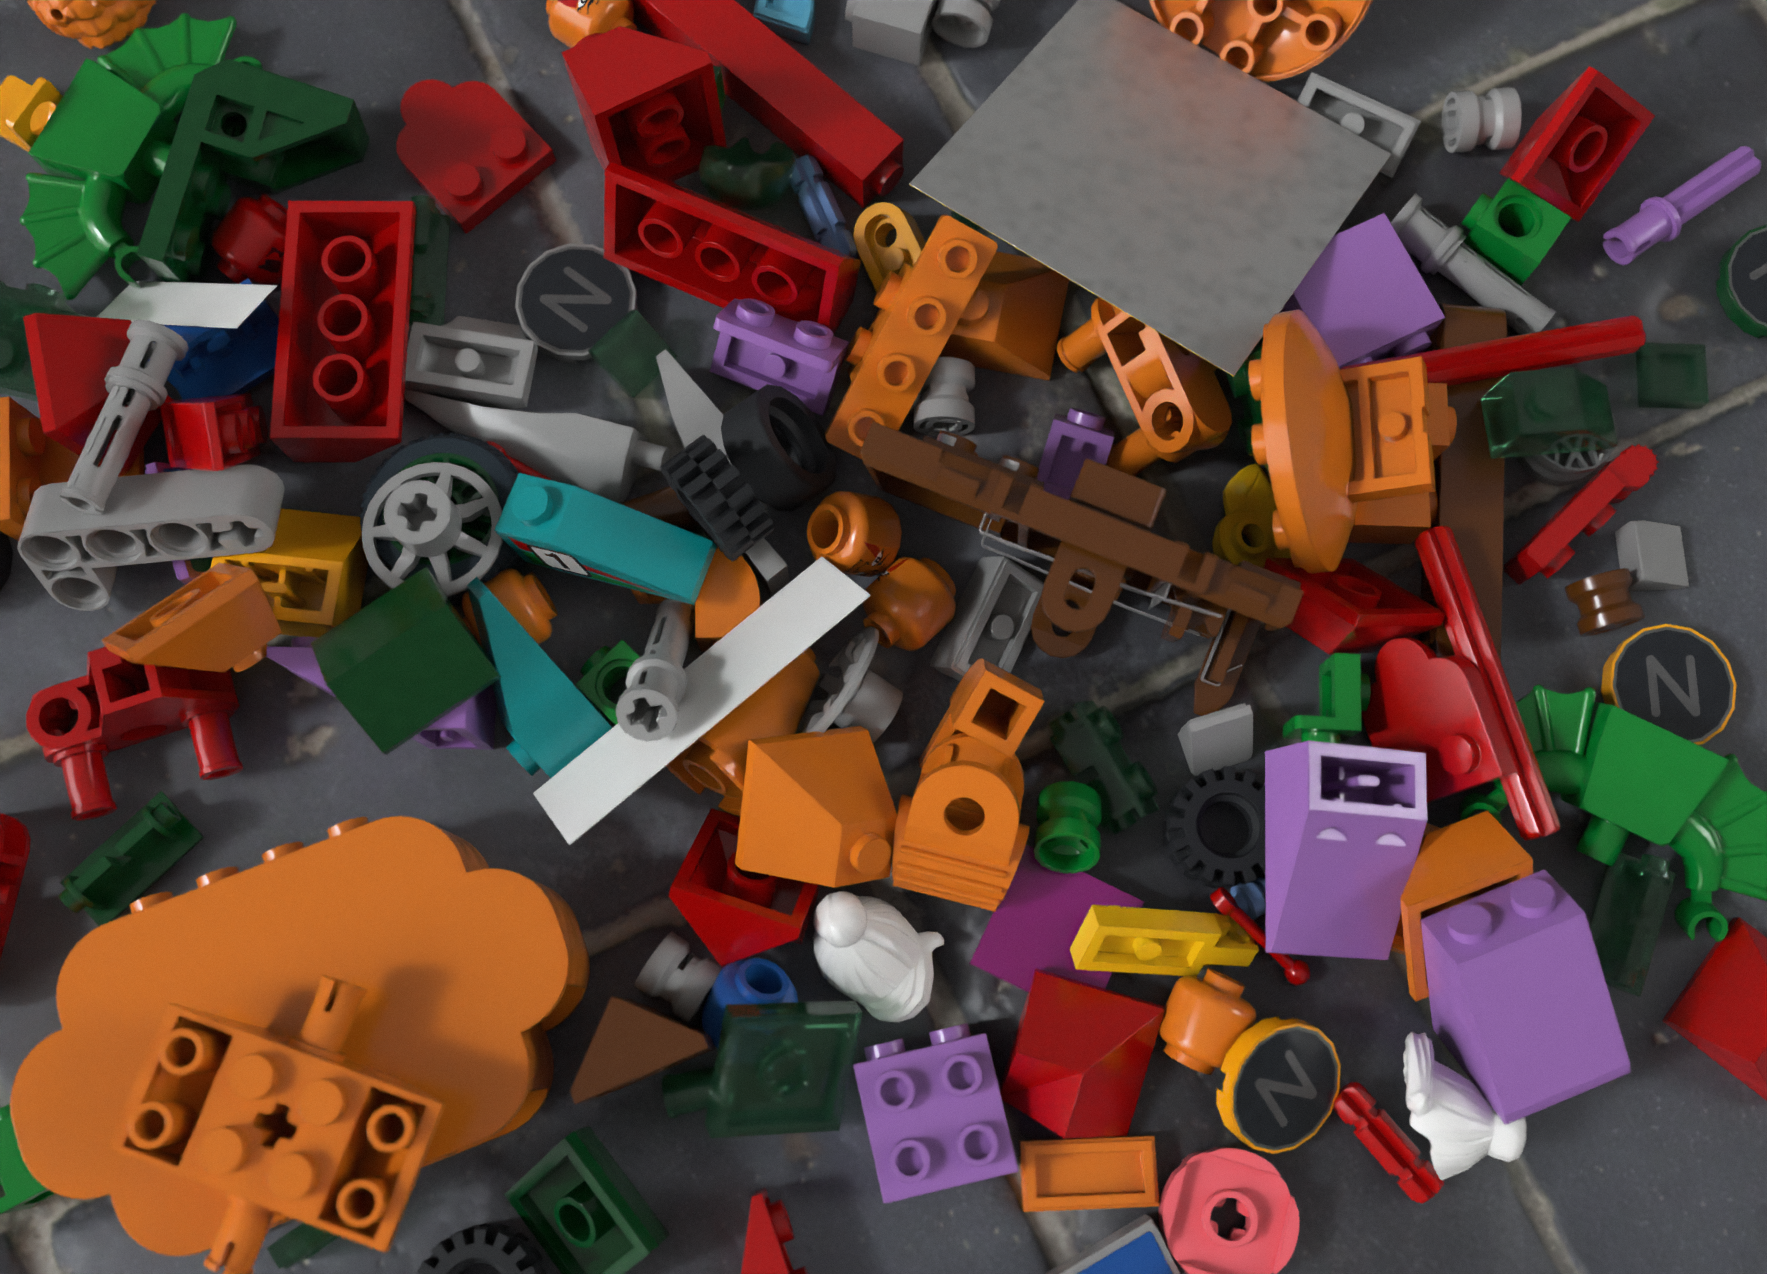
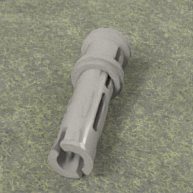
(1443, 251)
(131, 386)
(658, 678)

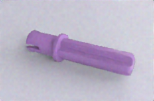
(1663, 217)

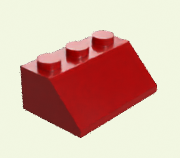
(645, 101)

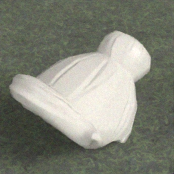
(874, 955)
(1454, 1113)

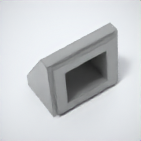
(1652, 555)
(1218, 739)

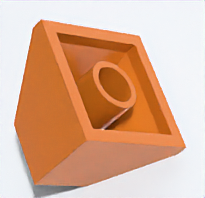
(1012, 318)
(204, 625)
(816, 809)
(1453, 868)

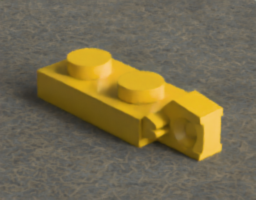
(1159, 941)

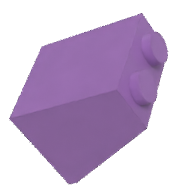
(1522, 996)

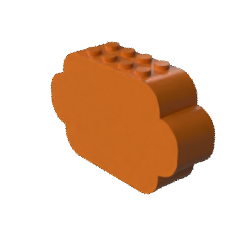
(458, 1001)

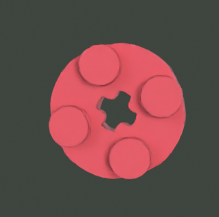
(1261, 1196)

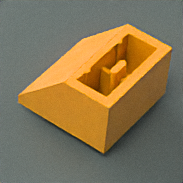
(310, 571)

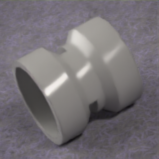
(964, 21)
(1479, 119)
(945, 399)
(678, 977)

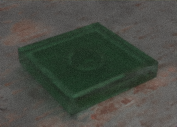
(782, 1068)

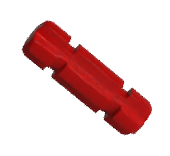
(1387, 1142)

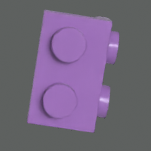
(771, 349)

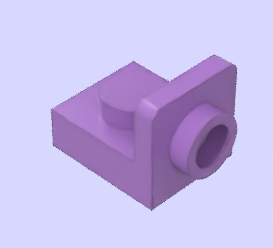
(1068, 445)

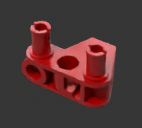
(126, 705)

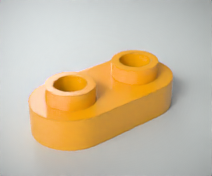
(871, 235)

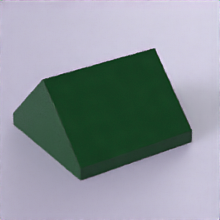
(403, 661)
(586, 1209)

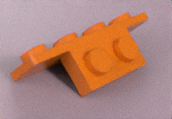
(909, 331)

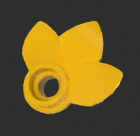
(1249, 511)

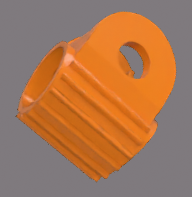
(957, 843)

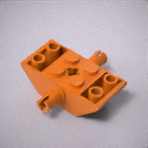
(215, 1110)

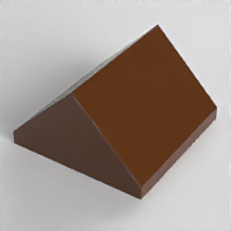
(635, 1045)

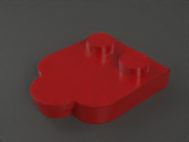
(468, 148)
(1436, 710)

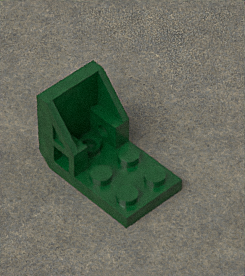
(249, 131)

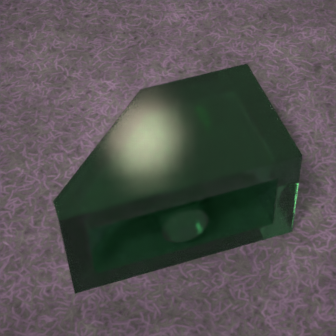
(1548, 414)

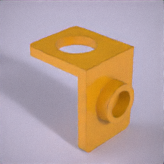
(26, 109)

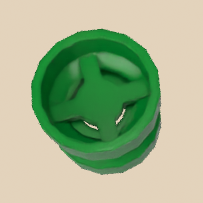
(1068, 827)

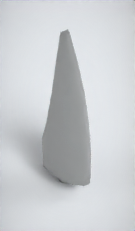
(559, 445)

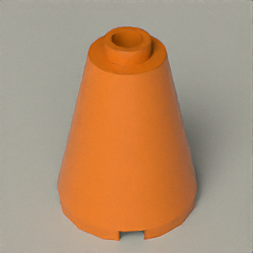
(773, 710)

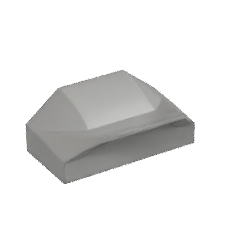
(472, 362)

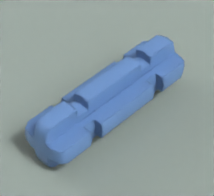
(821, 207)

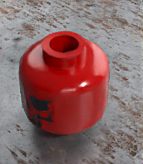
(252, 240)

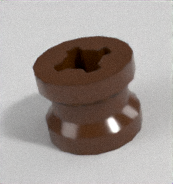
(1604, 602)

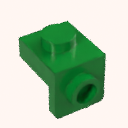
(1341, 699)

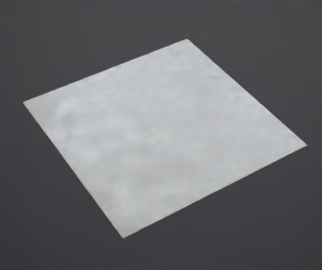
(1155, 177)

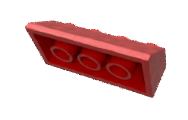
(721, 250)
(343, 329)

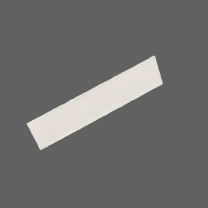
(188, 303)

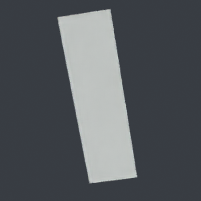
(715, 686)

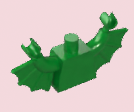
(112, 146)
(1649, 786)

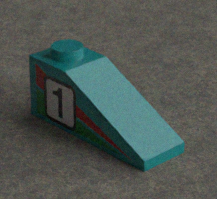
(602, 540)

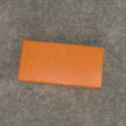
(1088, 1173)

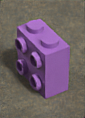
(1367, 296)
(934, 1114)

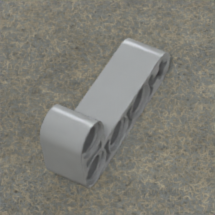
(147, 522)

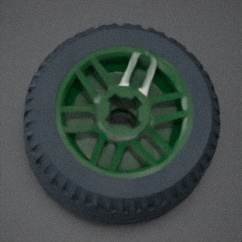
(465, 452)

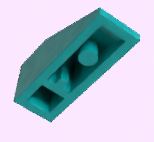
(533, 697)

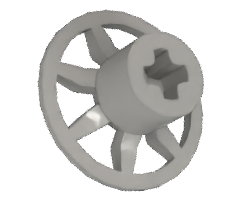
(430, 524)
(857, 695)

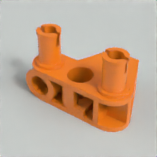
(1166, 386)

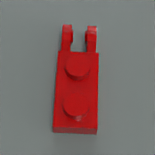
(1583, 512)

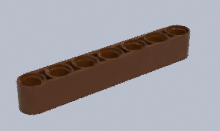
(1467, 478)

